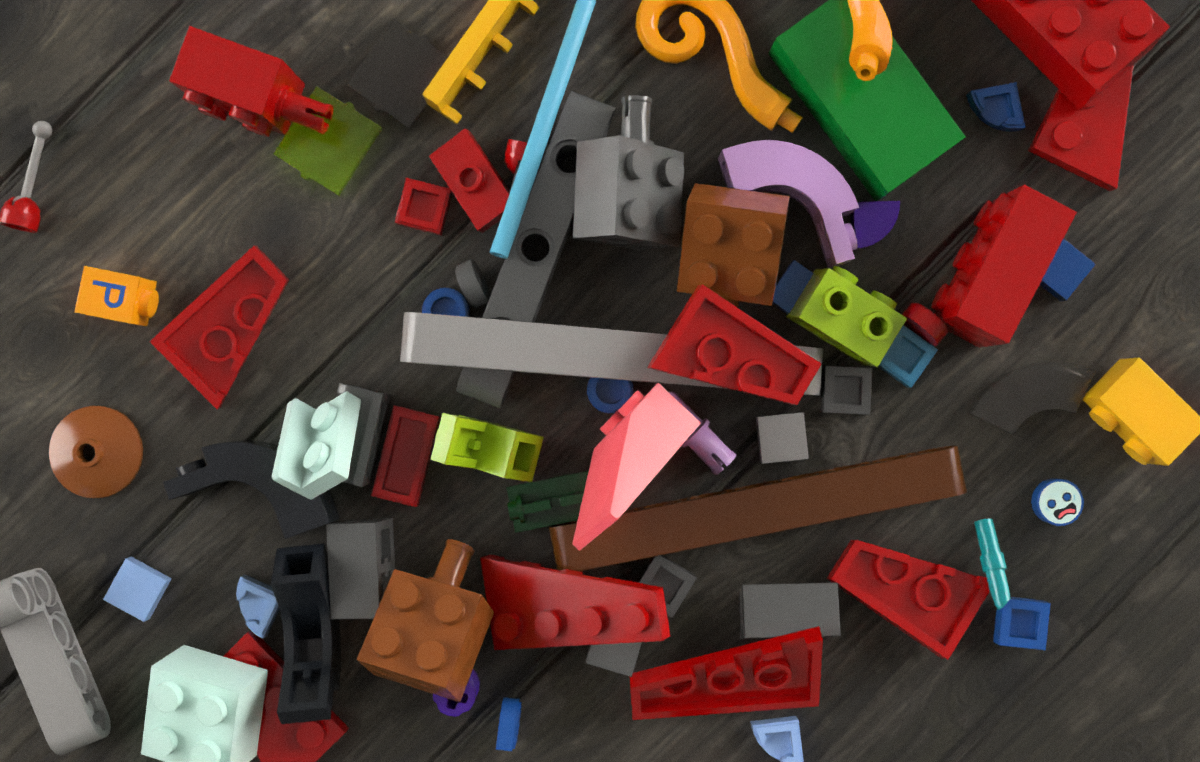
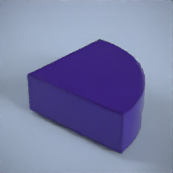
(873, 221)

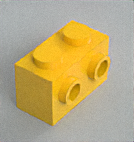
(1143, 412)

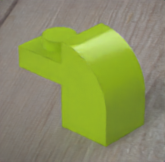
(486, 447)

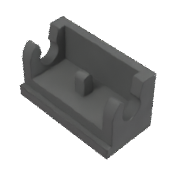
(368, 432)
(359, 566)
(788, 608)

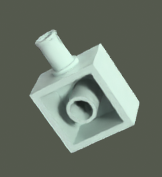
(203, 708)

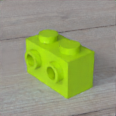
(848, 316)

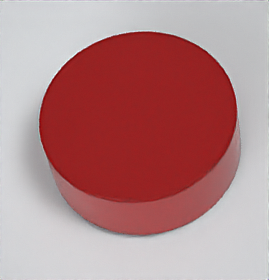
(925, 323)

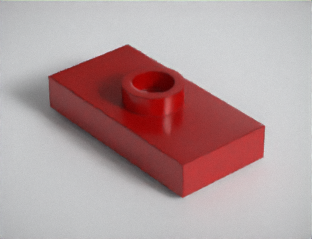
(472, 179)

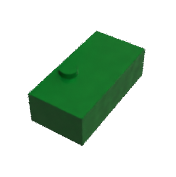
(879, 125)

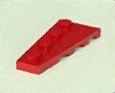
(566, 608)
(745, 678)

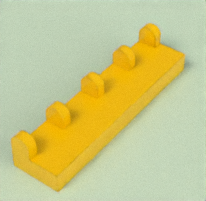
(469, 53)

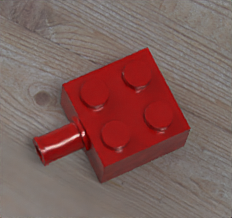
(244, 85)

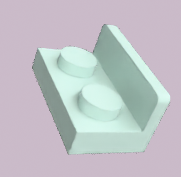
(316, 445)

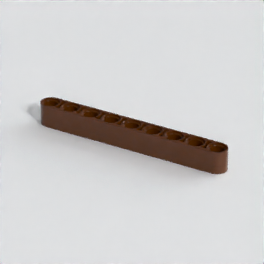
(766, 508)

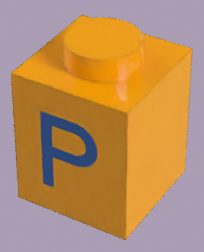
(117, 296)

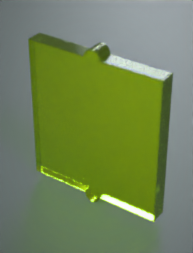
(333, 155)

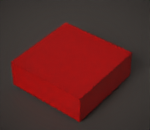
(423, 206)

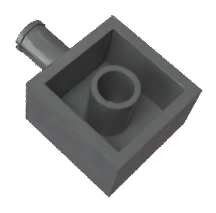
(628, 186)

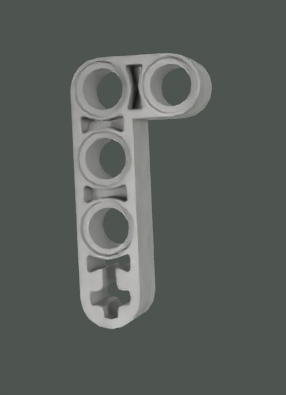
(51, 662)

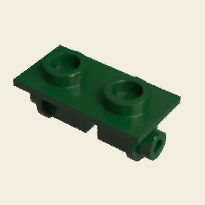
(546, 501)

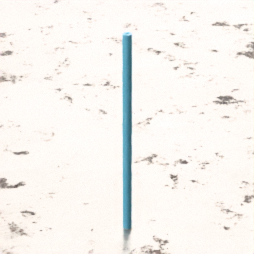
(542, 129)

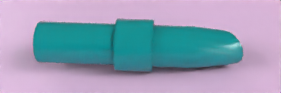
(993, 562)

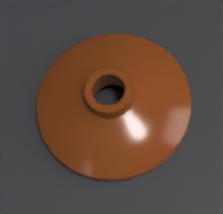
(116, 451)

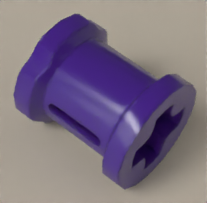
(454, 708)

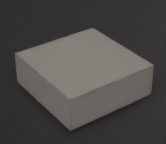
(782, 437)

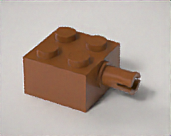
(733, 243)
(429, 628)

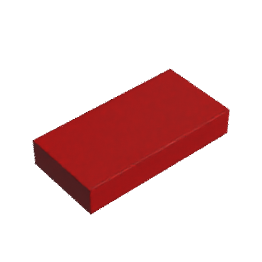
(405, 456)

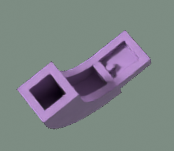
(804, 176)

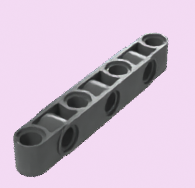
(548, 217)

